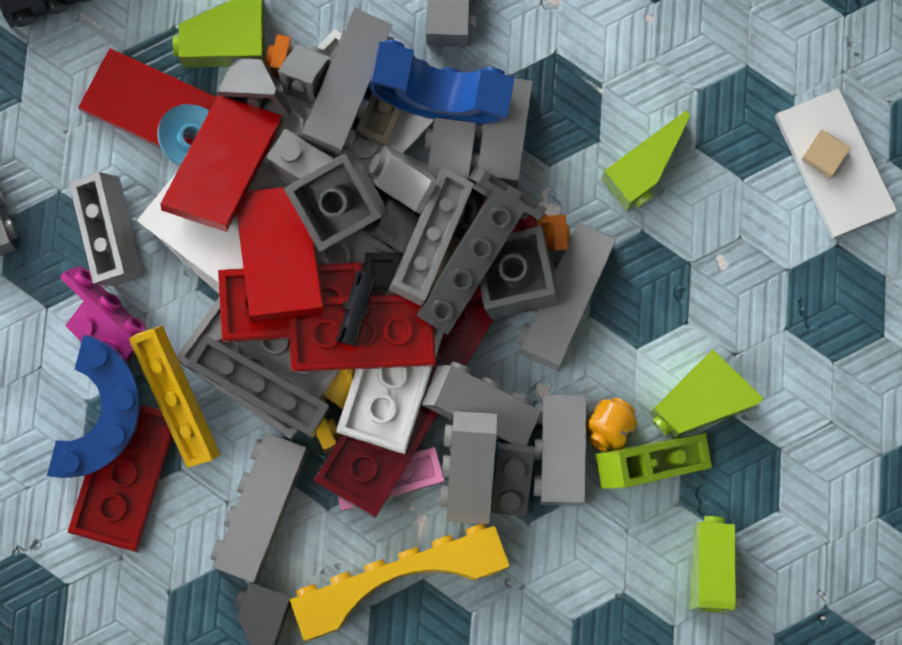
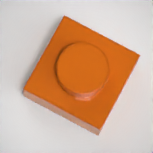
(278, 53)
(556, 231)

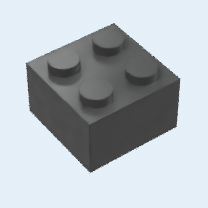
(336, 200)
(520, 276)

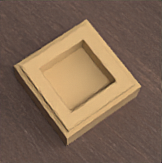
(825, 153)

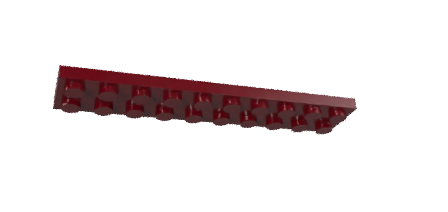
(367, 473)

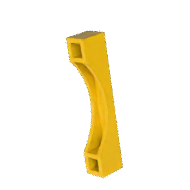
(470, 556)

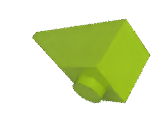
(639, 171)
(653, 461)

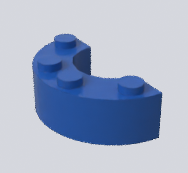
(439, 93)
(118, 417)

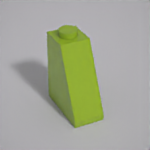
(221, 35)
(704, 397)
(713, 566)

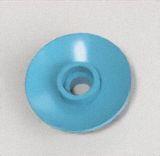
(180, 123)

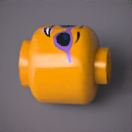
(611, 424)

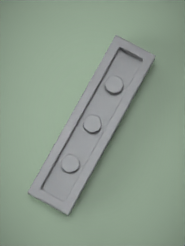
(431, 237)

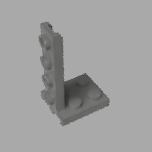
(477, 249)

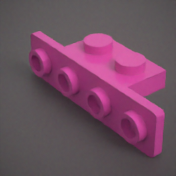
(101, 314)

